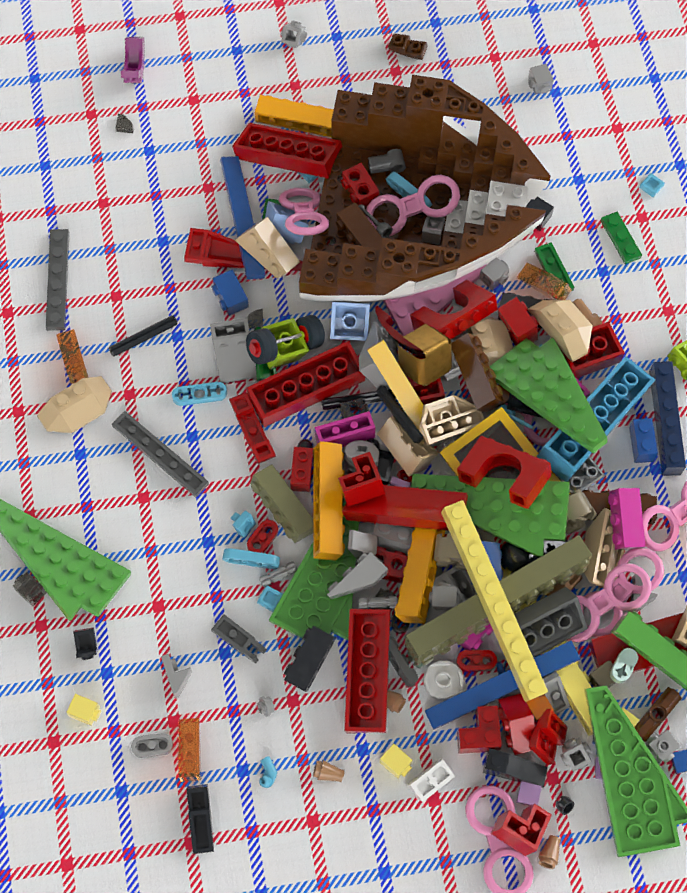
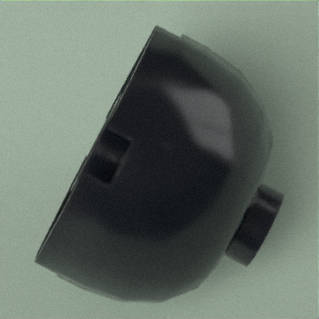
(515, 558)

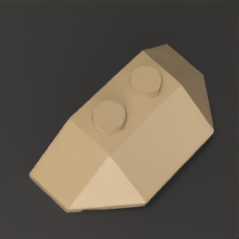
(564, 324)
(493, 336)
(76, 405)
(448, 419)
(600, 544)

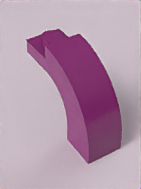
(134, 60)

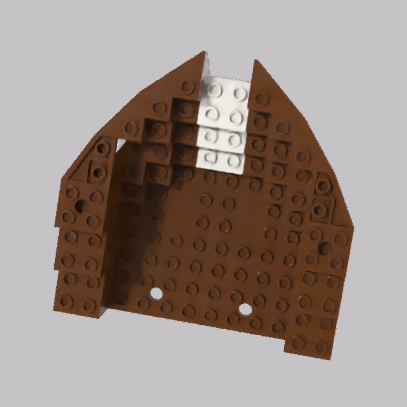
(494, 179)

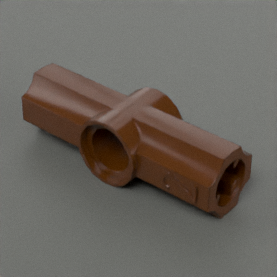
(663, 706)

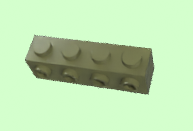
(282, 503)

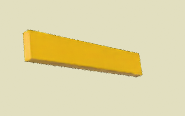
(397, 382)

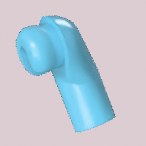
(270, 773)

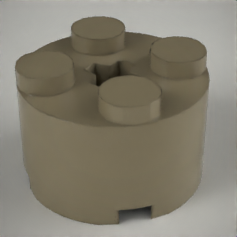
(578, 511)
(447, 552)

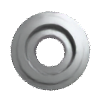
(265, 706)

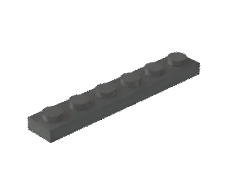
(57, 280)
(160, 454)

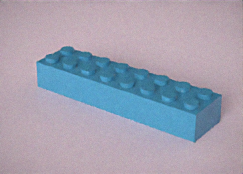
(610, 405)

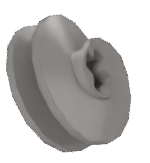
(357, 448)

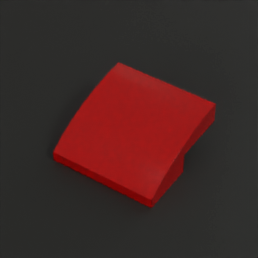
(547, 735)

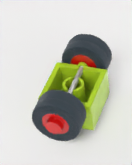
(285, 341)

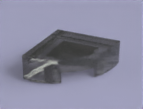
(124, 124)
(255, 319)

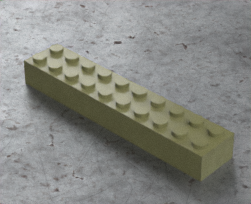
(519, 588)

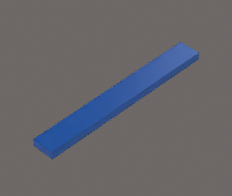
(240, 211)
(498, 687)

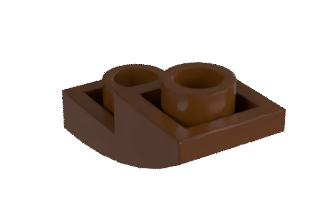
(405, 46)

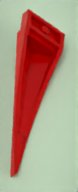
(215, 250)

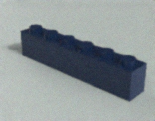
(667, 419)

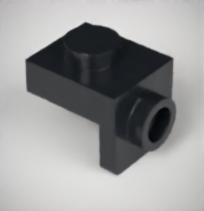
(85, 643)

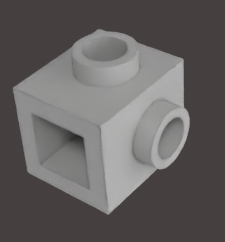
(288, 36)
(663, 746)
(578, 760)

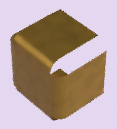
(437, 352)

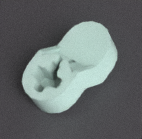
(626, 658)

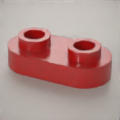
(261, 537)
(476, 660)

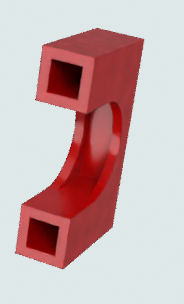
(477, 305)
(490, 454)

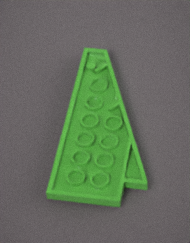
(548, 386)
(494, 513)
(64, 567)
(306, 597)
(636, 789)

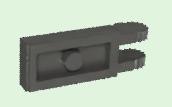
(237, 637)
(400, 664)

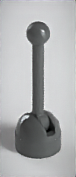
(383, 228)

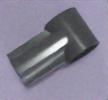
(392, 162)

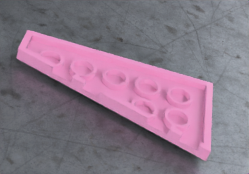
(434, 299)

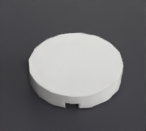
(443, 680)

